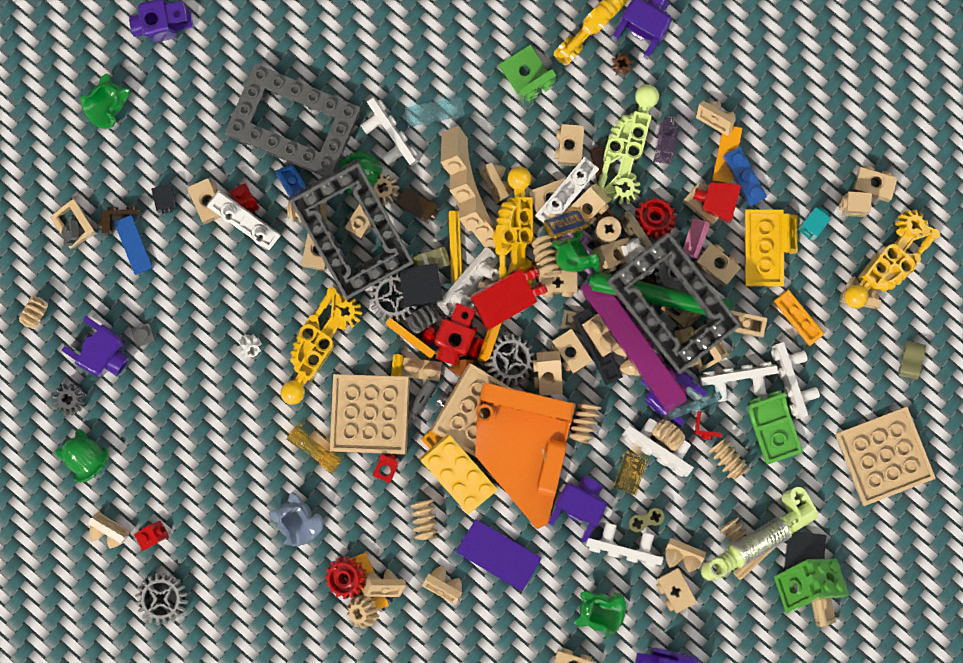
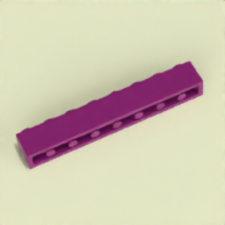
(637, 348)

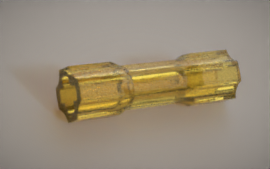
(303, 441)

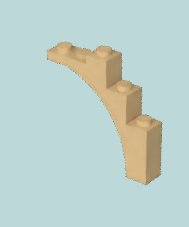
(463, 186)

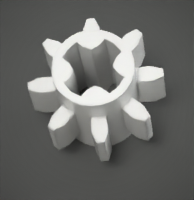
(249, 345)

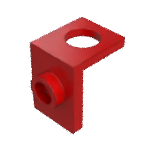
(704, 434)
(388, 460)

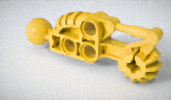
(591, 25)
(515, 224)
(910, 228)
(293, 391)

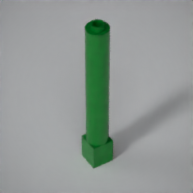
(654, 294)

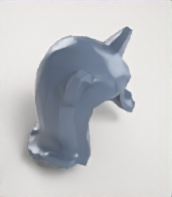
(297, 521)

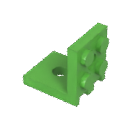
(533, 84)
(812, 583)

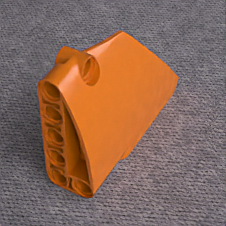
(512, 445)

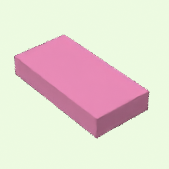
(695, 238)

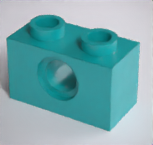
(814, 223)

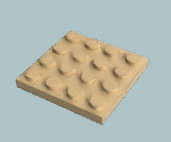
(459, 412)
(369, 414)
(885, 456)

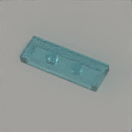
(434, 111)
(696, 405)

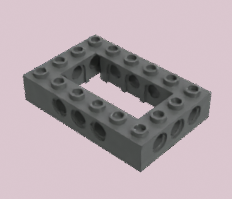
(319, 163)
(371, 272)
(721, 318)

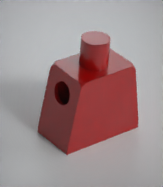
(719, 200)

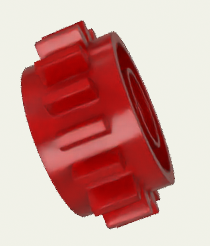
(655, 208)
(336, 577)

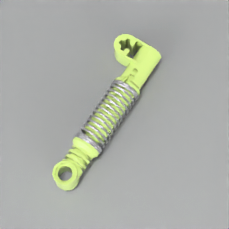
(779, 529)

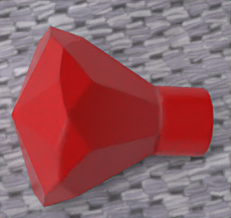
(428, 336)

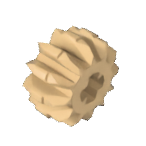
(389, 186)
(33, 312)
(668, 435)
(362, 611)

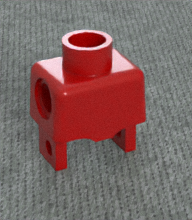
(456, 325)

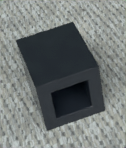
(164, 199)

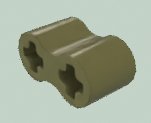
(437, 256)
(912, 360)
(646, 520)

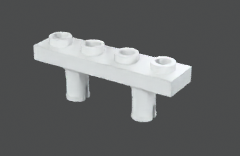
(401, 147)
(568, 190)
(243, 220)
(459, 292)
(746, 371)
(787, 374)
(649, 447)
(642, 553)

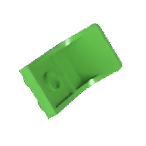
(774, 427)

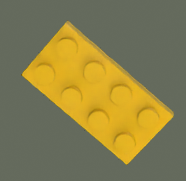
(764, 248)
(458, 473)

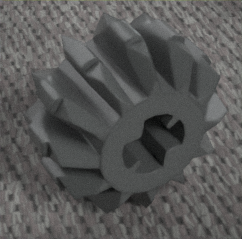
(422, 319)
(66, 407)

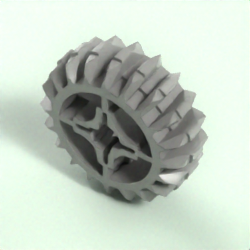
(385, 298)
(524, 365)
(168, 605)

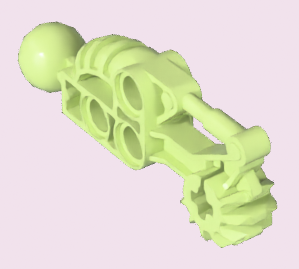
(647, 97)

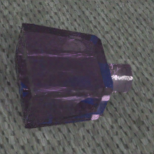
(666, 141)

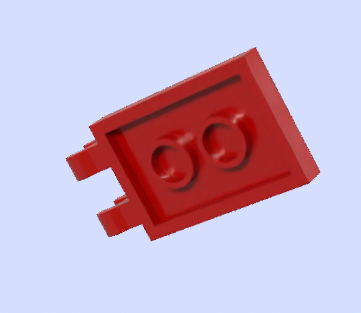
(507, 296)

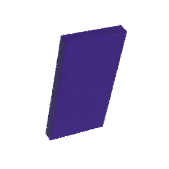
(498, 555)

